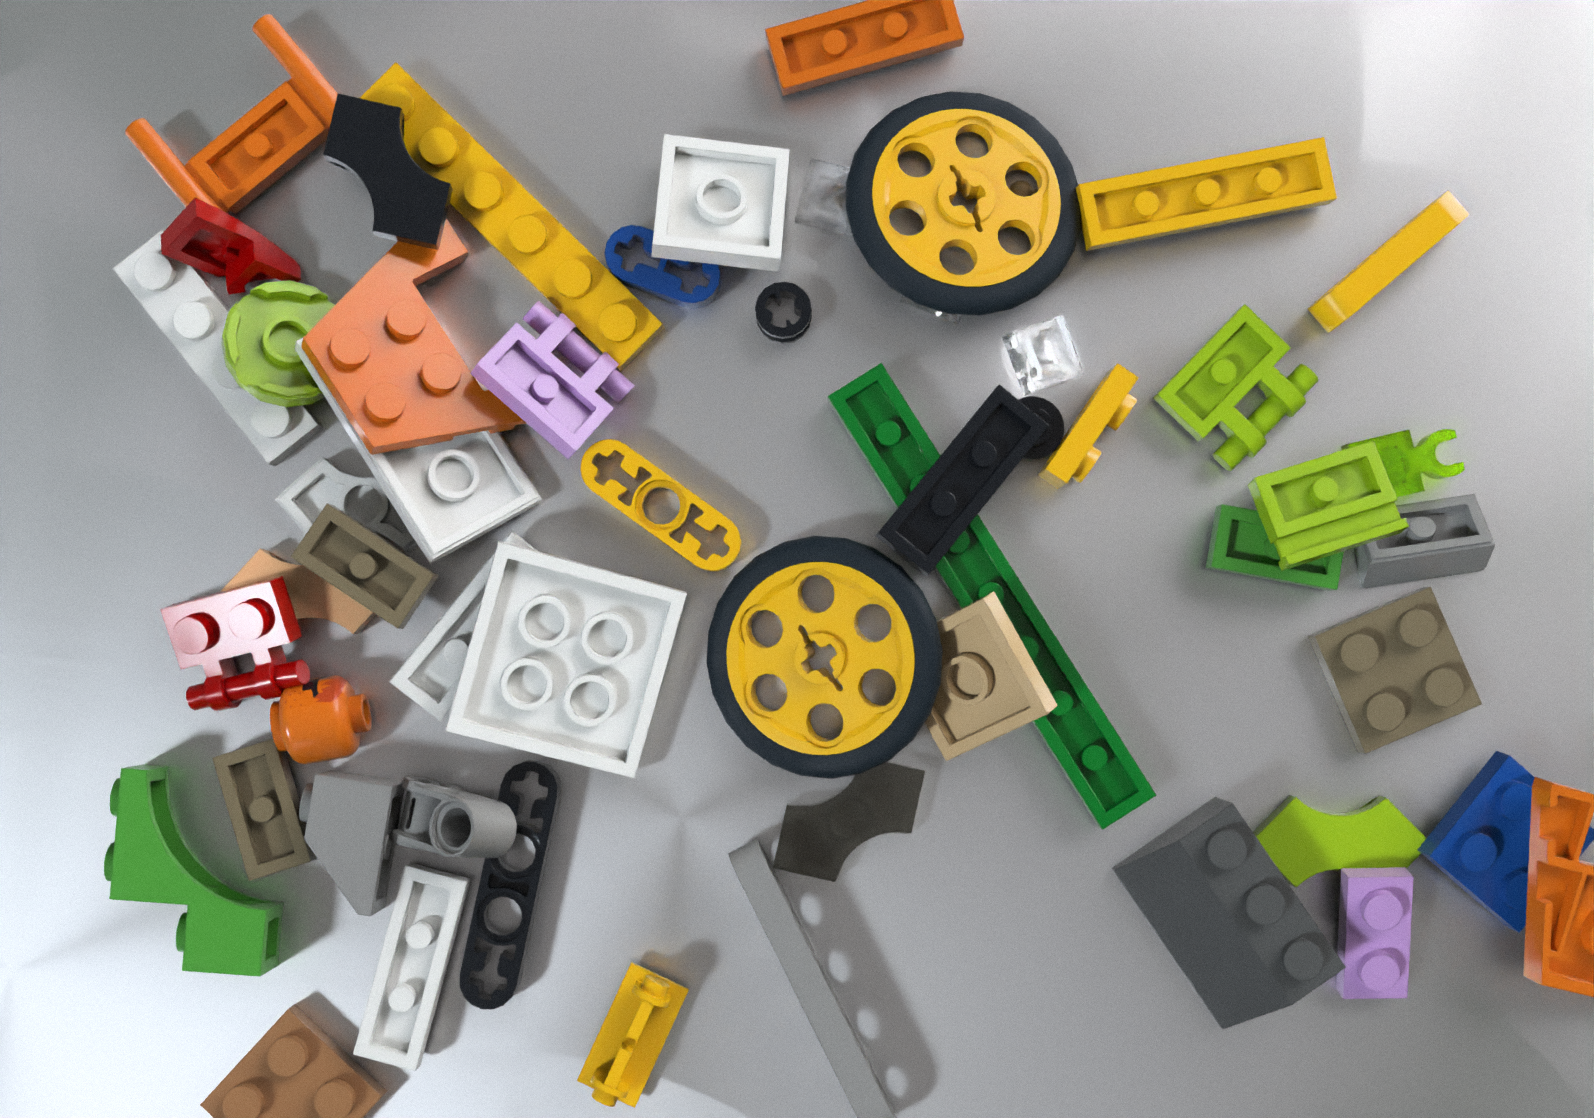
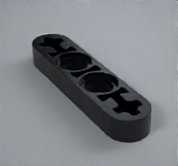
(519, 885)

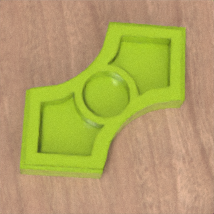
(1314, 842)

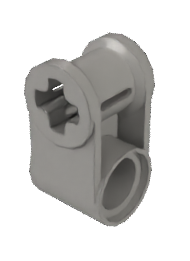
(453, 821)

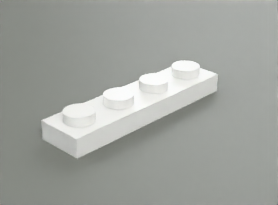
(194, 323)

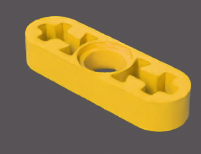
(1388, 261)
(633, 465)

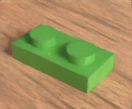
(1243, 548)

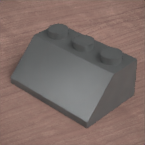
(1228, 915)

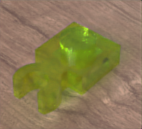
(1406, 463)

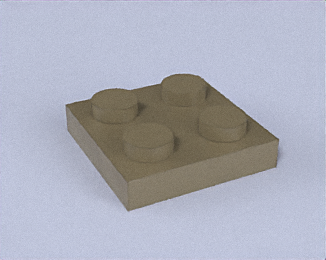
(1394, 670)

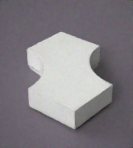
(356, 496)

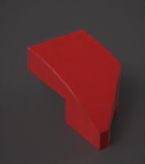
(225, 247)

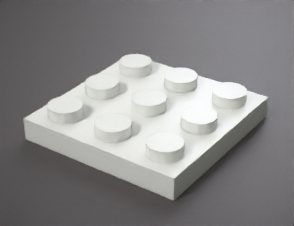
(565, 660)

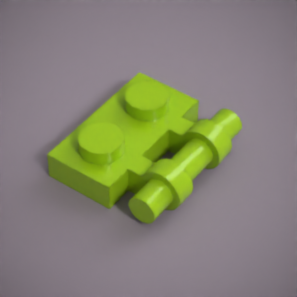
(1222, 374)

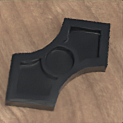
(370, 144)

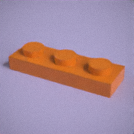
(860, 40)

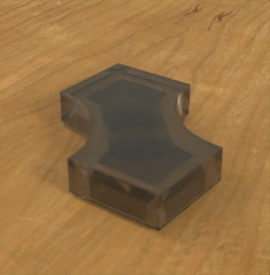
(823, 834)

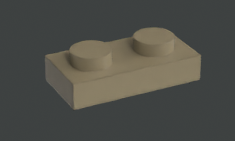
(364, 566)
(263, 808)

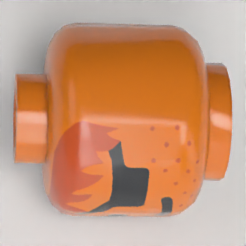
(320, 720)

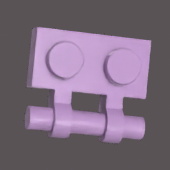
(544, 389)

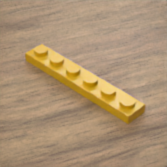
(518, 224)

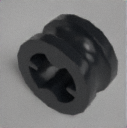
(802, 308)

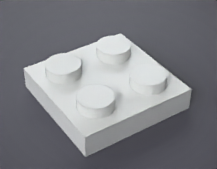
(721, 203)

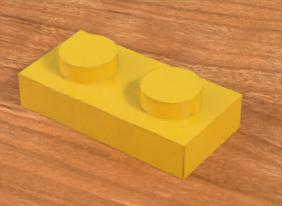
(1106, 406)

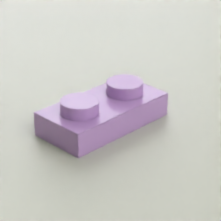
(1374, 932)

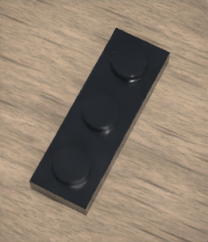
(962, 480)

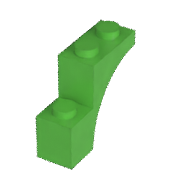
(153, 863)

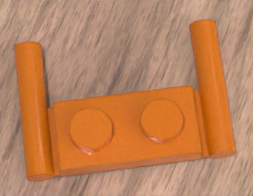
(260, 143)

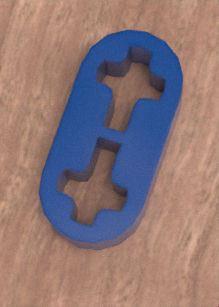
(658, 281)

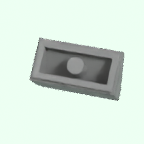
(1441, 541)

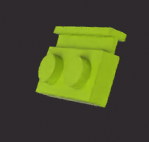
(1327, 505)

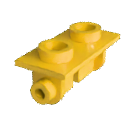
(632, 1036)

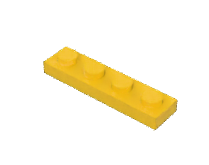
(1205, 193)

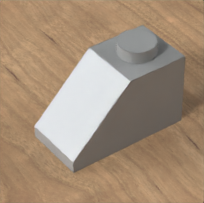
(351, 833)

